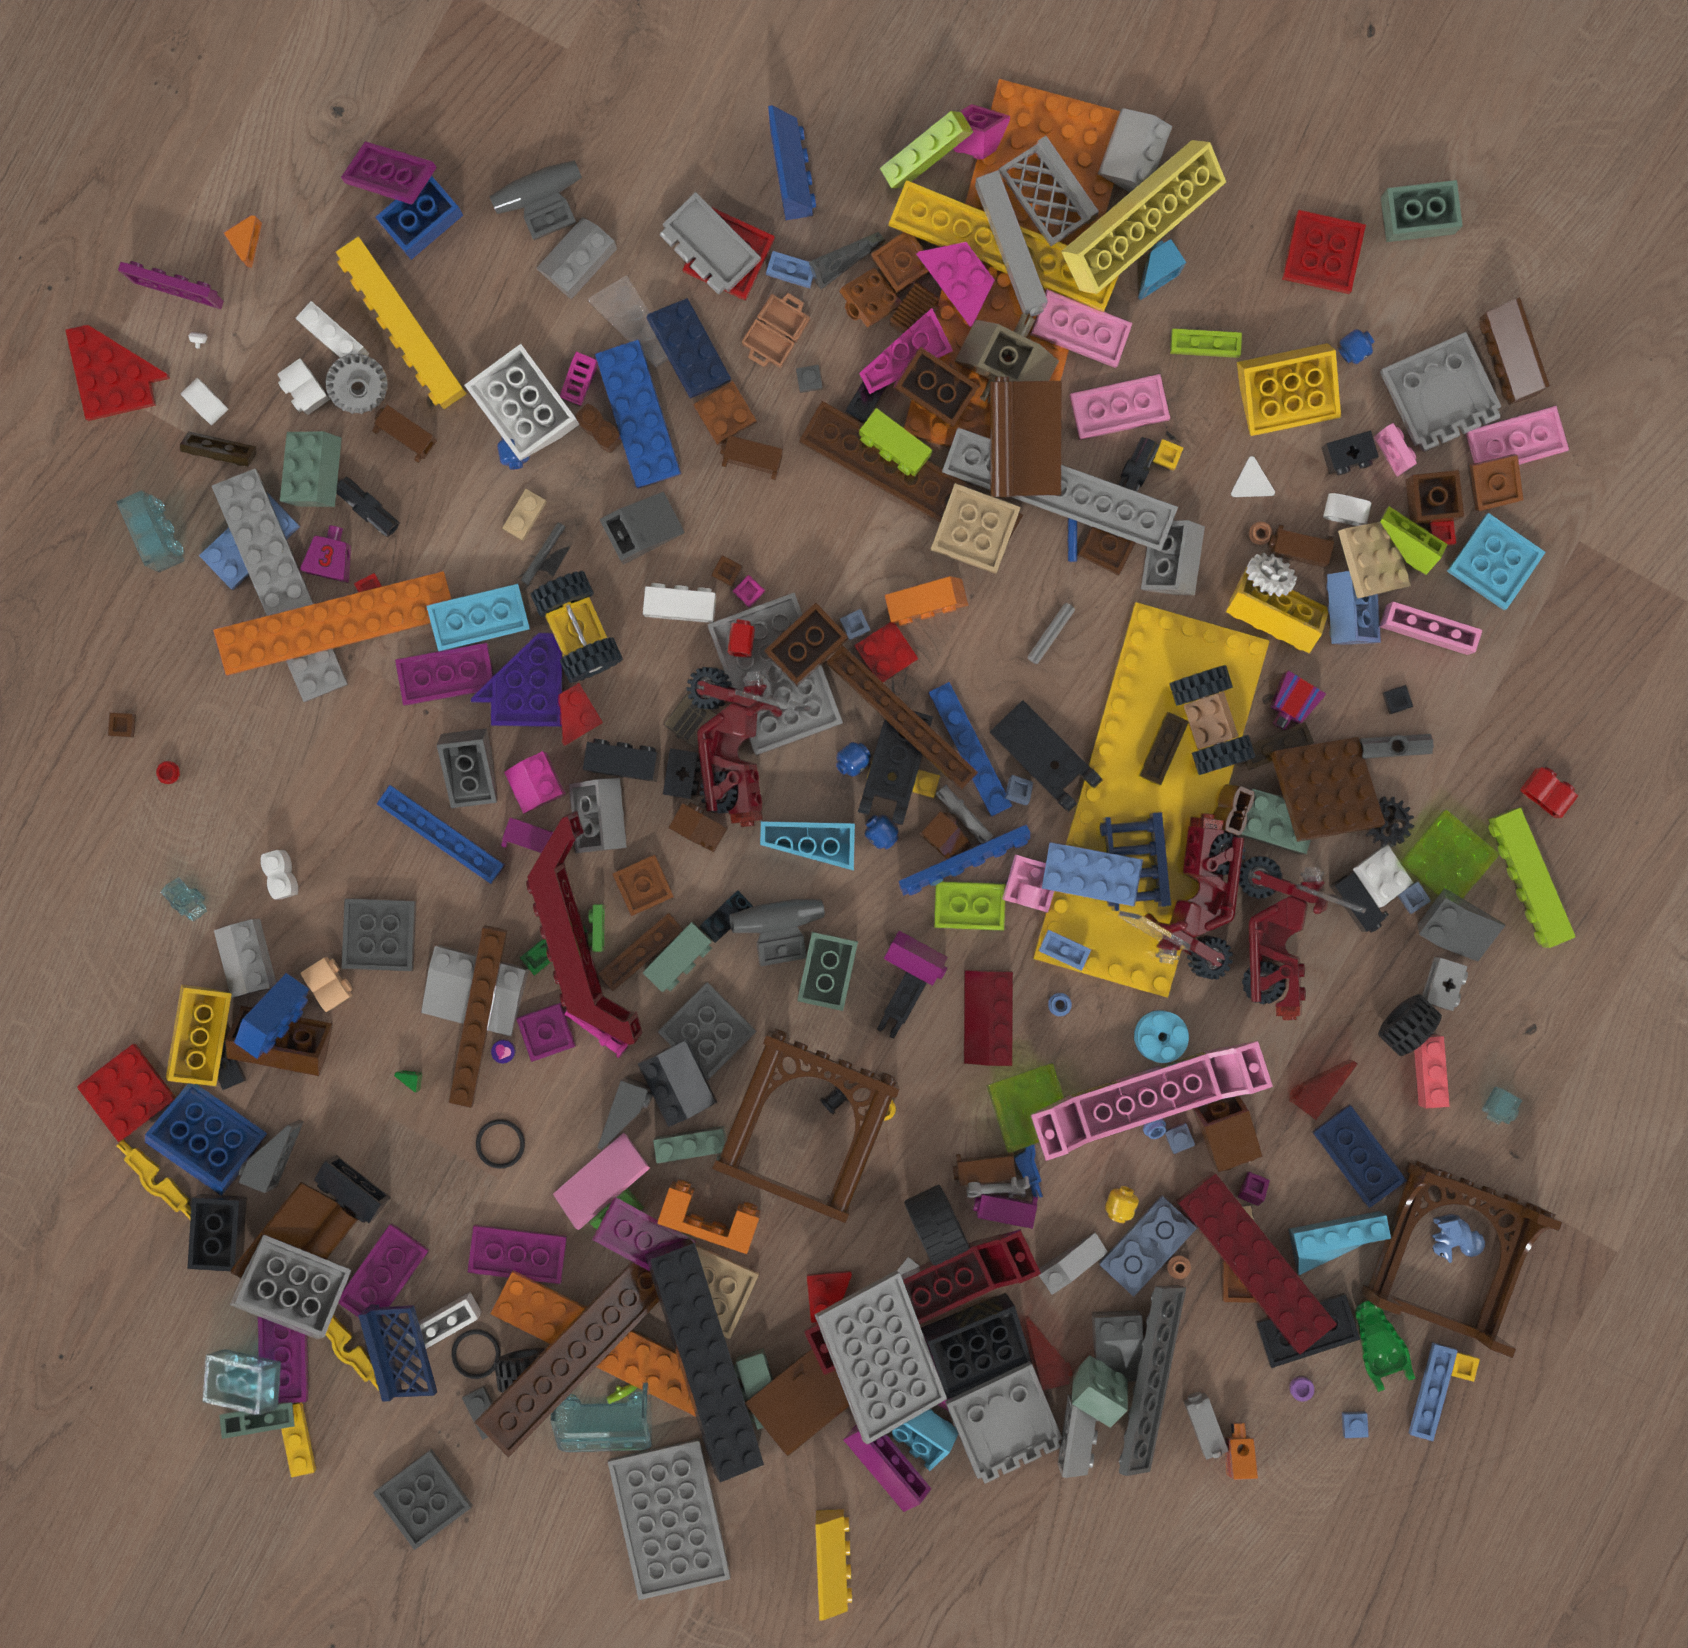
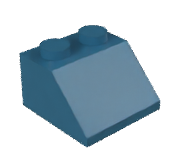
(1161, 267)

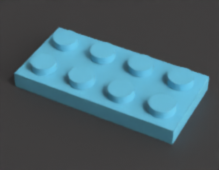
(478, 617)

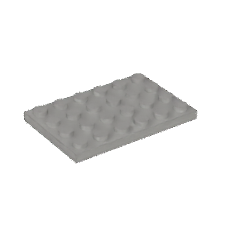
(769, 623)
(881, 1357)
(669, 1519)

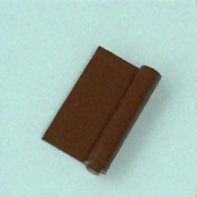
(1025, 437)
(305, 1222)
(798, 1403)

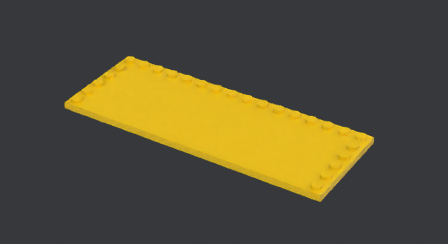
(1153, 654)

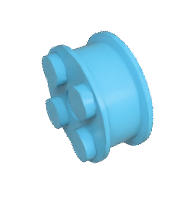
(1174, 1041)

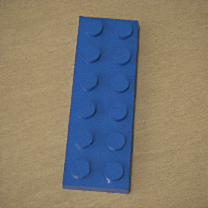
(638, 414)

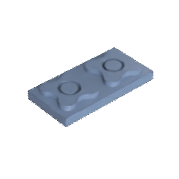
(1147, 1245)

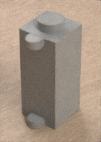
(1205, 1425)

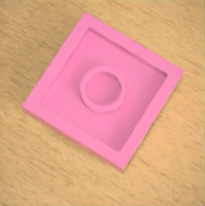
(1395, 449)

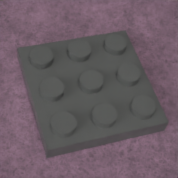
(378, 934)
(711, 1029)
(422, 1499)

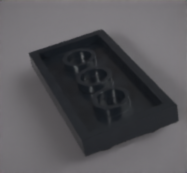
(1281, 1352)

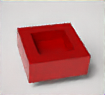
(1444, 531)
(367, 583)

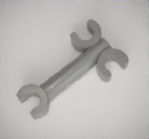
(1015, 1187)

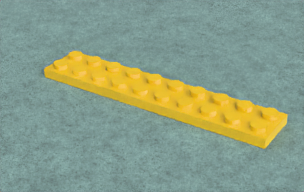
(953, 222)

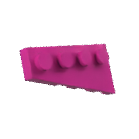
(892, 361)

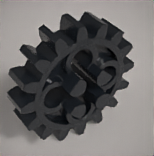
(1395, 833)

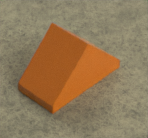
(245, 238)

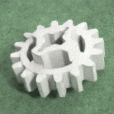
(1271, 574)

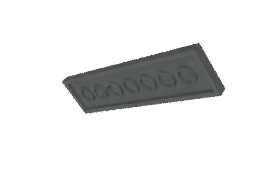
(1152, 1379)

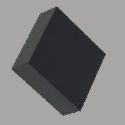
(1397, 699)

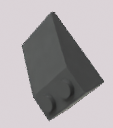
(467, 767)
(1459, 926)
(627, 1104)
(268, 1164)
(1118, 1340)

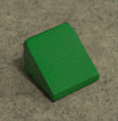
(410, 1079)

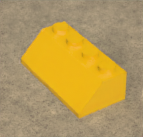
(1287, 617)
(198, 1035)
(831, 1563)

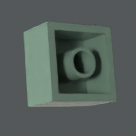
(1100, 1391)

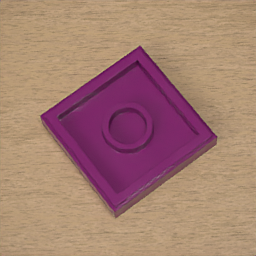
(546, 1032)

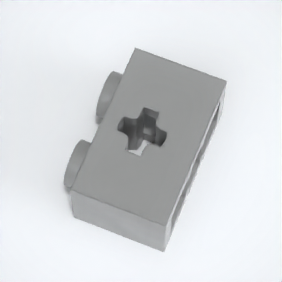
(1447, 971)

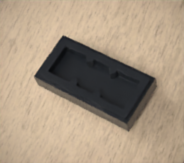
(864, 403)
(229, 1071)

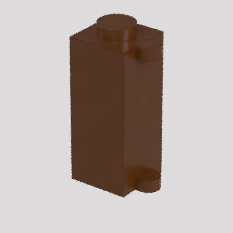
(404, 432)
(751, 455)
(1301, 547)
(984, 1169)

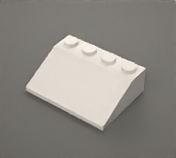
(521, 403)

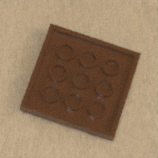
(1327, 789)

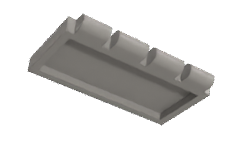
(711, 243)

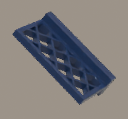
(382, 1353)

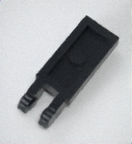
(902, 1002)

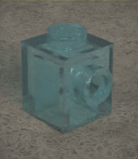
(1501, 1106)

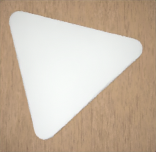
(1252, 481)

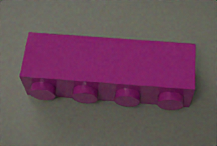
(890, 1469)

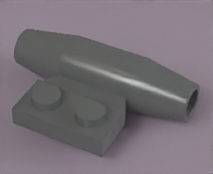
(539, 196)
(778, 927)

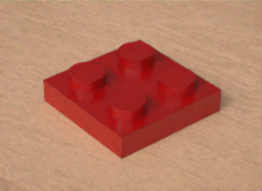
(886, 652)

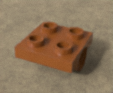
(869, 298)

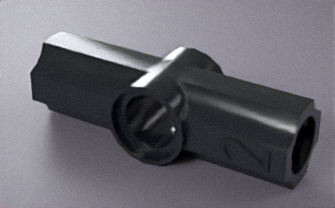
(1137, 467)
(367, 507)

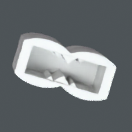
(303, 387)
(280, 880)

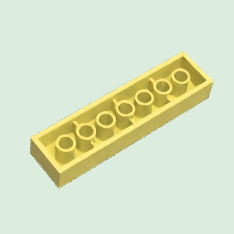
(1144, 216)

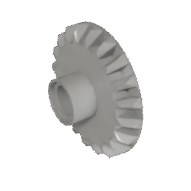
(354, 369)

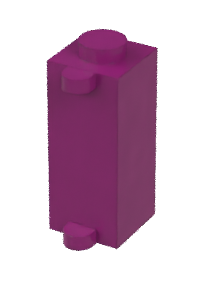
(525, 835)
(916, 958)
(1006, 1210)

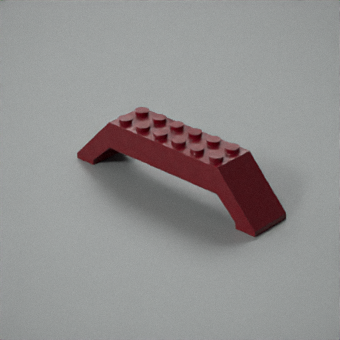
(567, 938)
(939, 1288)

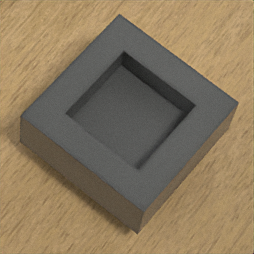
(809, 378)

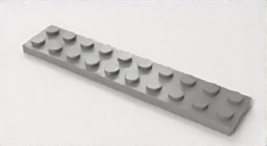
(1081, 497)
(274, 573)

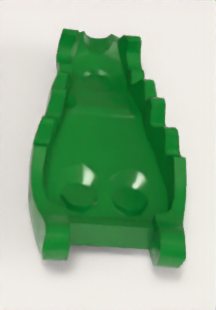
(1381, 1345)

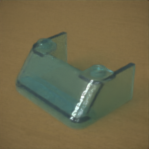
(604, 1426)

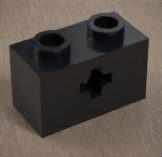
(1360, 444)
(676, 762)

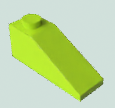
(1415, 544)

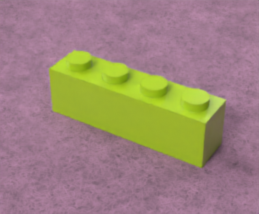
(926, 149)

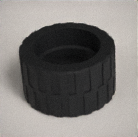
(936, 1225)

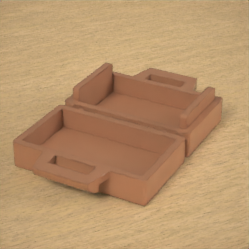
(781, 322)

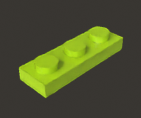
(1206, 343)

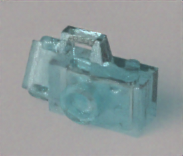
(184, 899)

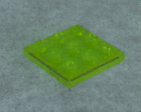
(1449, 856)
(1018, 1098)

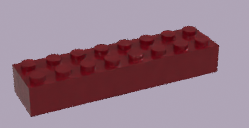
(1256, 1263)

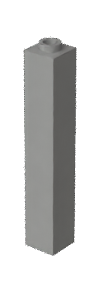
(1011, 243)

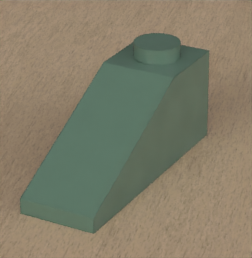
(245, 1423)

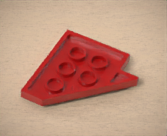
(110, 375)

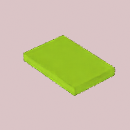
(969, 906)

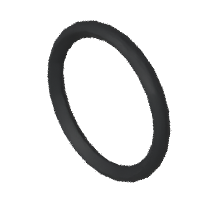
(478, 1143)
(454, 1358)

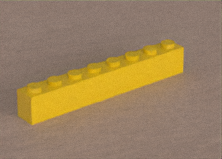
(400, 322)

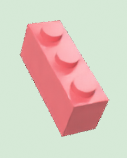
(1432, 1073)

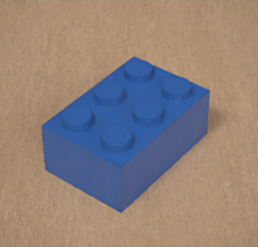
(422, 222)
(272, 1016)

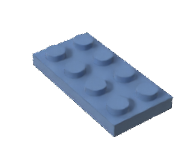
(225, 557)
(1092, 874)

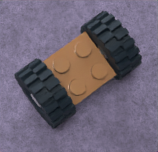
(1211, 720)

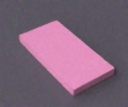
(1082, 329)
(1119, 407)
(1528, 436)
(601, 1181)

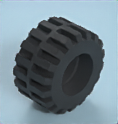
(1409, 1025)
(512, 1365)

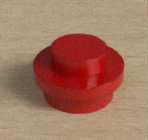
(168, 772)

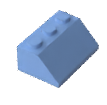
(1351, 618)

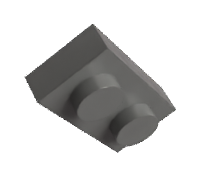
(477, 1403)

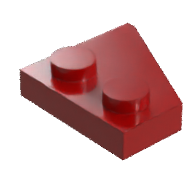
(576, 714)
(826, 1290)

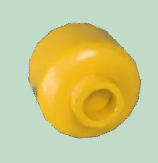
(1121, 1204)

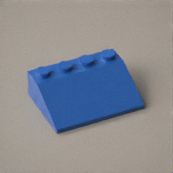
(790, 164)
(205, 1137)

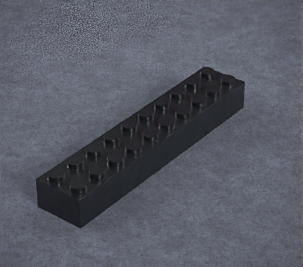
(704, 1359)

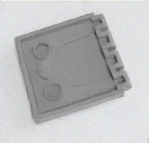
(1442, 392)
(1004, 1422)

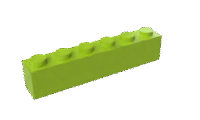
(1531, 878)

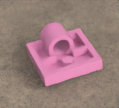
(1025, 884)

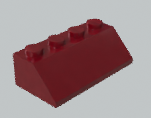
(988, 1017)

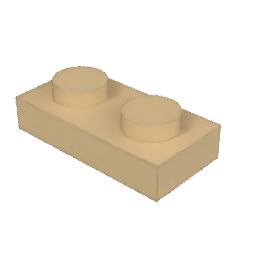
(524, 514)

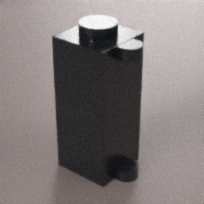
(1352, 889)

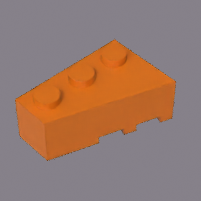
(926, 600)

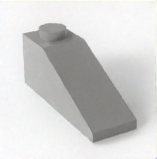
(1072, 1263)

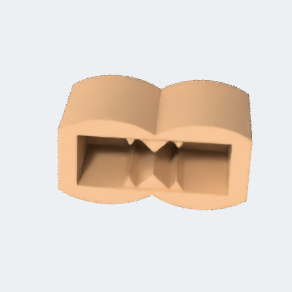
(327, 984)

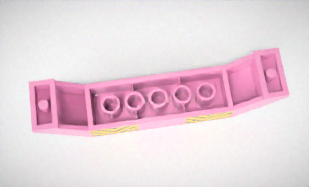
(1150, 1096)

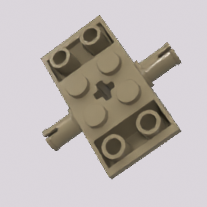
(991, 343)

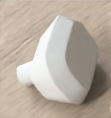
(197, 338)

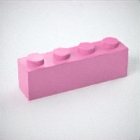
(1430, 628)

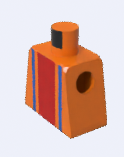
(1241, 1464)

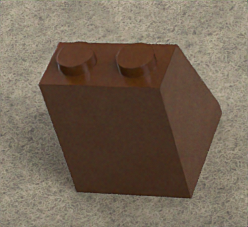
(1228, 1132)

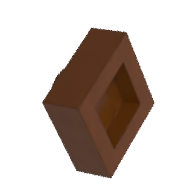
(727, 571)
(121, 725)

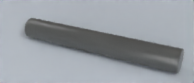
(542, 554)

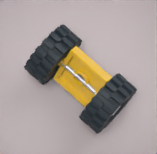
(576, 626)

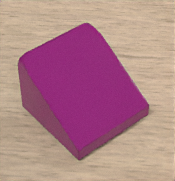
(1254, 1189)

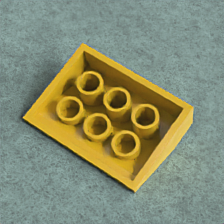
(1290, 389)

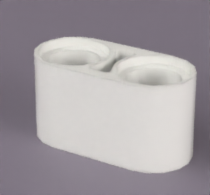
(204, 401)
(1347, 509)

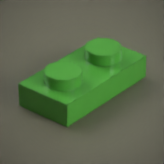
(597, 917)

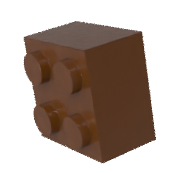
(1435, 497)

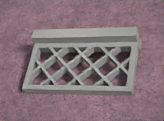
(1067, 185)

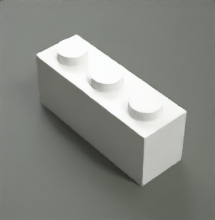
(329, 332)
(679, 603)
(448, 1320)

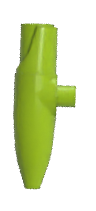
(620, 1393)

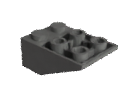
(641, 527)

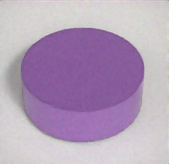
(1301, 1388)

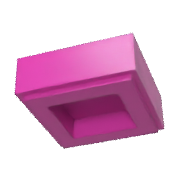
(749, 591)

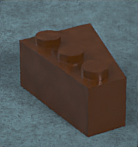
(697, 827)
(945, 835)

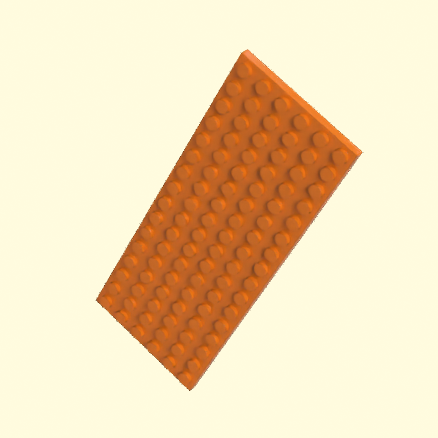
(1081, 138)

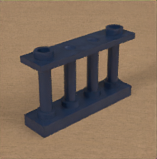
(1156, 848)

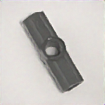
(1410, 745)

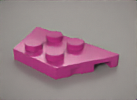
(960, 277)

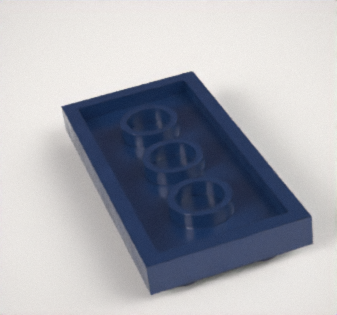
(688, 348)
(1359, 1156)

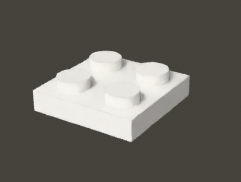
(1383, 876)

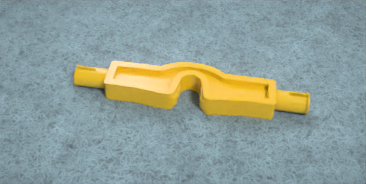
(147, 1170)
(357, 1358)

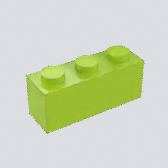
(894, 443)

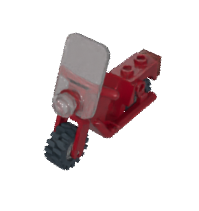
(721, 736)
(1213, 905)
(1272, 928)

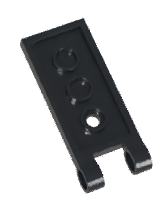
(1036, 746)
(895, 756)

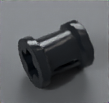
(834, 1100)

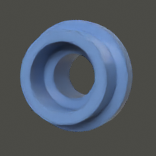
(1067, 1004)
(1155, 1129)

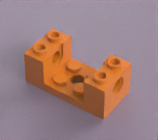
(674, 1216)

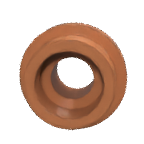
(1266, 528)
(1179, 1259)

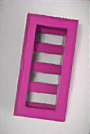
(592, 363)

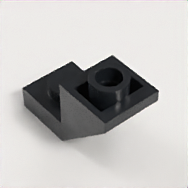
(719, 923)

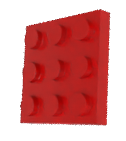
(757, 239)
(1324, 252)
(126, 1092)

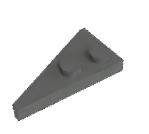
(833, 264)

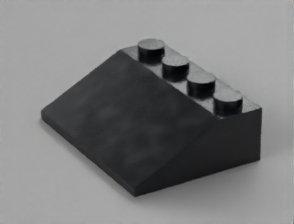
(976, 1344)

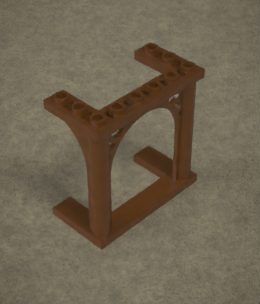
(881, 1090)
(1527, 1226)

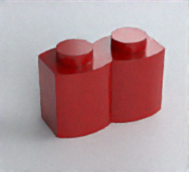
(741, 639)
(1549, 792)

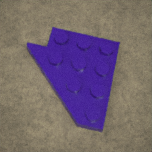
(527, 686)

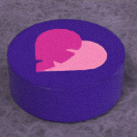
(503, 1051)

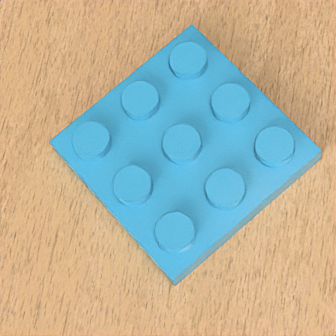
(1496, 561)

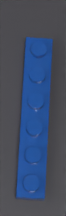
(970, 748)
(440, 834)
(972, 857)

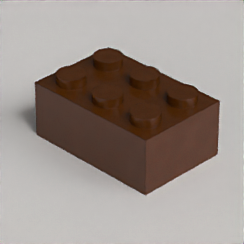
(935, 386)
(806, 644)

